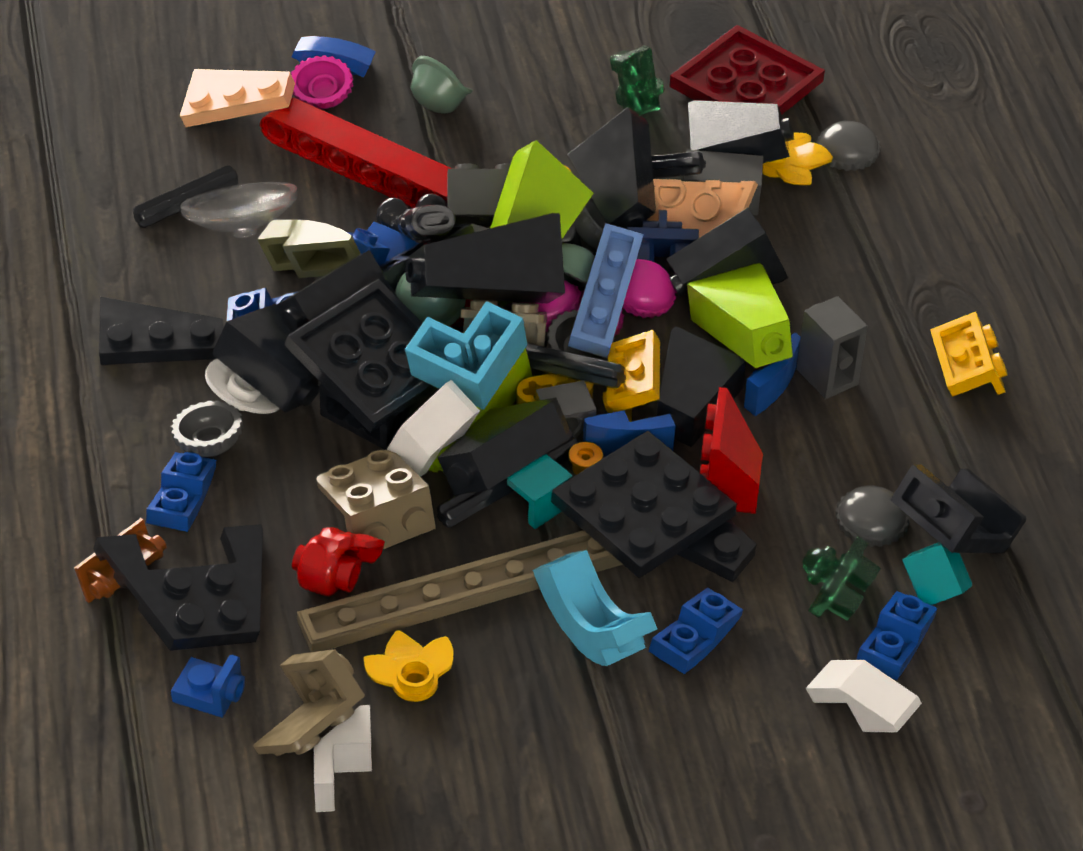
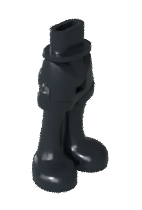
(426, 221)

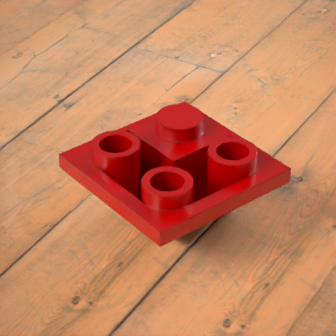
(731, 453)

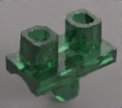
(637, 80)
(852, 567)

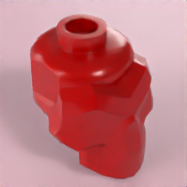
(334, 560)

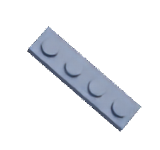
(605, 290)

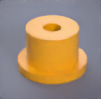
(584, 455)

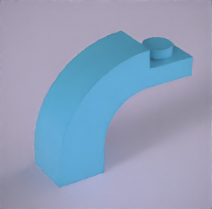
(588, 613)

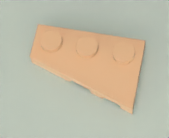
(234, 94)
(701, 203)

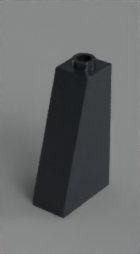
(494, 264)

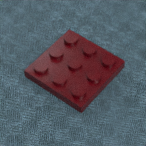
(747, 71)

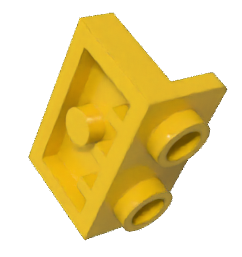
(968, 356)
(642, 370)

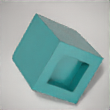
(536, 486)
(937, 573)

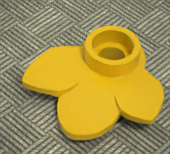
(802, 159)
(408, 663)

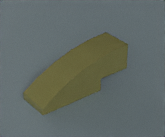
(306, 247)

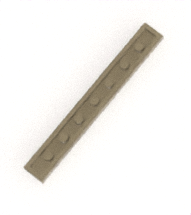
(440, 593)

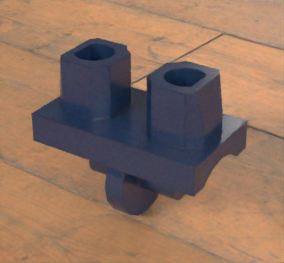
(663, 237)

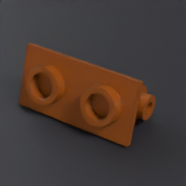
(97, 575)

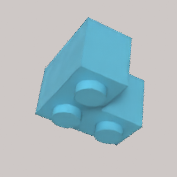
(472, 359)

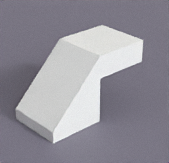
(434, 427)
(871, 695)
(341, 750)

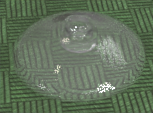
(240, 207)

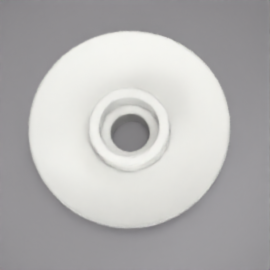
(235, 390)

